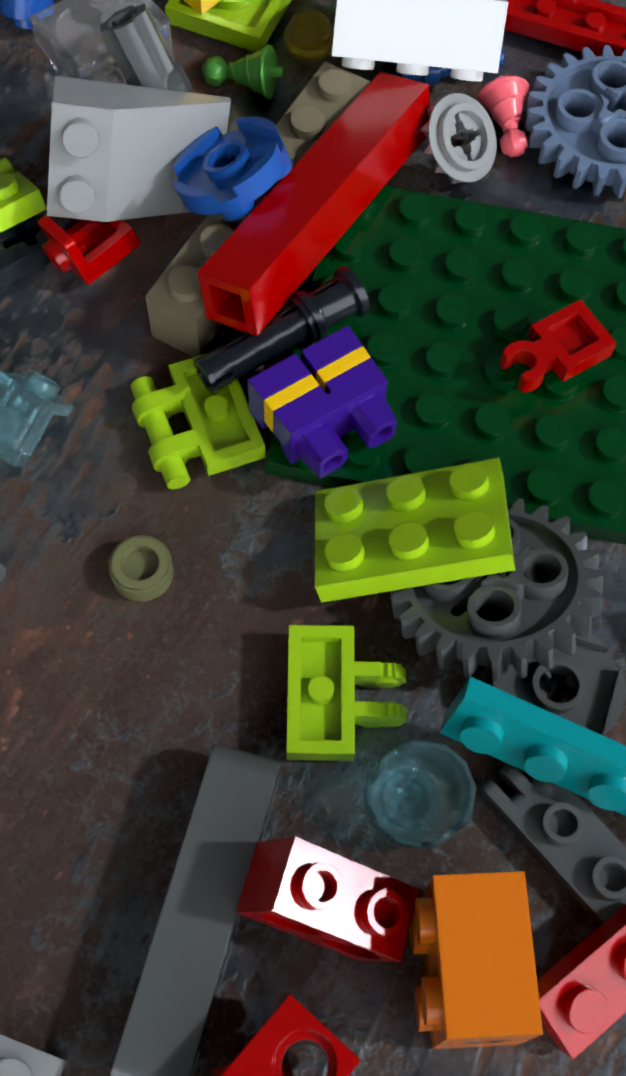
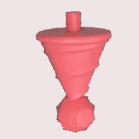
(505, 102)

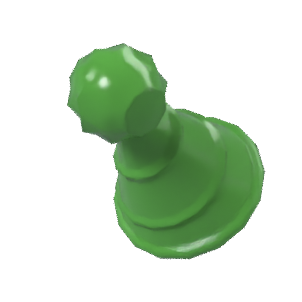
(254, 71)

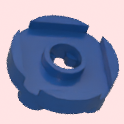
(231, 169)

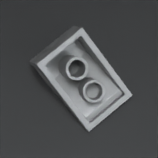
(119, 147)

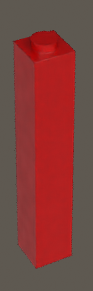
(314, 204)

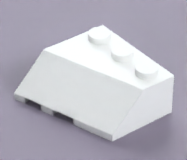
(421, 35)

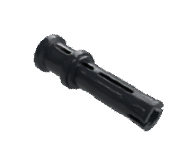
(305, 318)

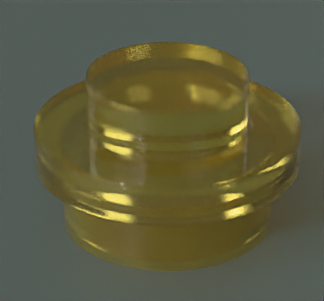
(309, 35)

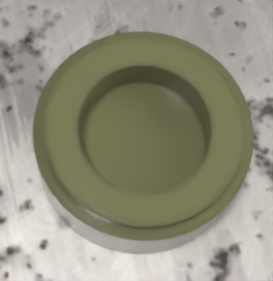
(141, 568)

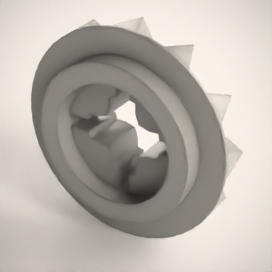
(460, 115)

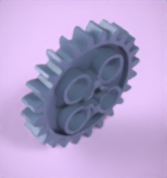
(581, 119)

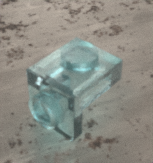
(25, 412)

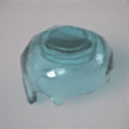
(419, 794)

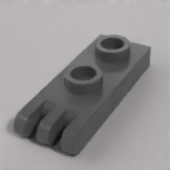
(564, 839)

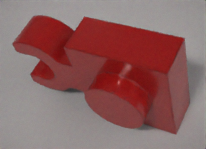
(562, 343)

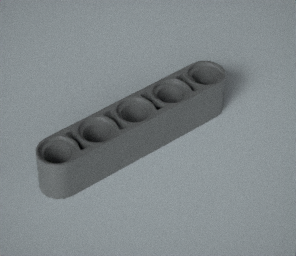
(198, 917)

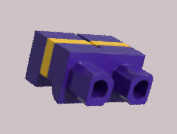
(322, 399)

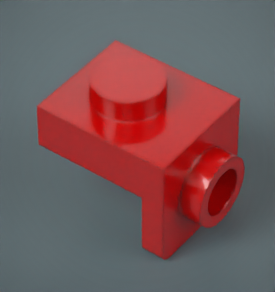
(87, 246)

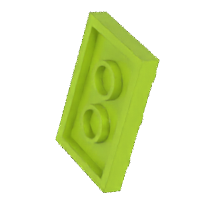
(412, 531)

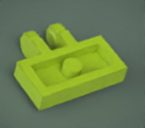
(323, 693)

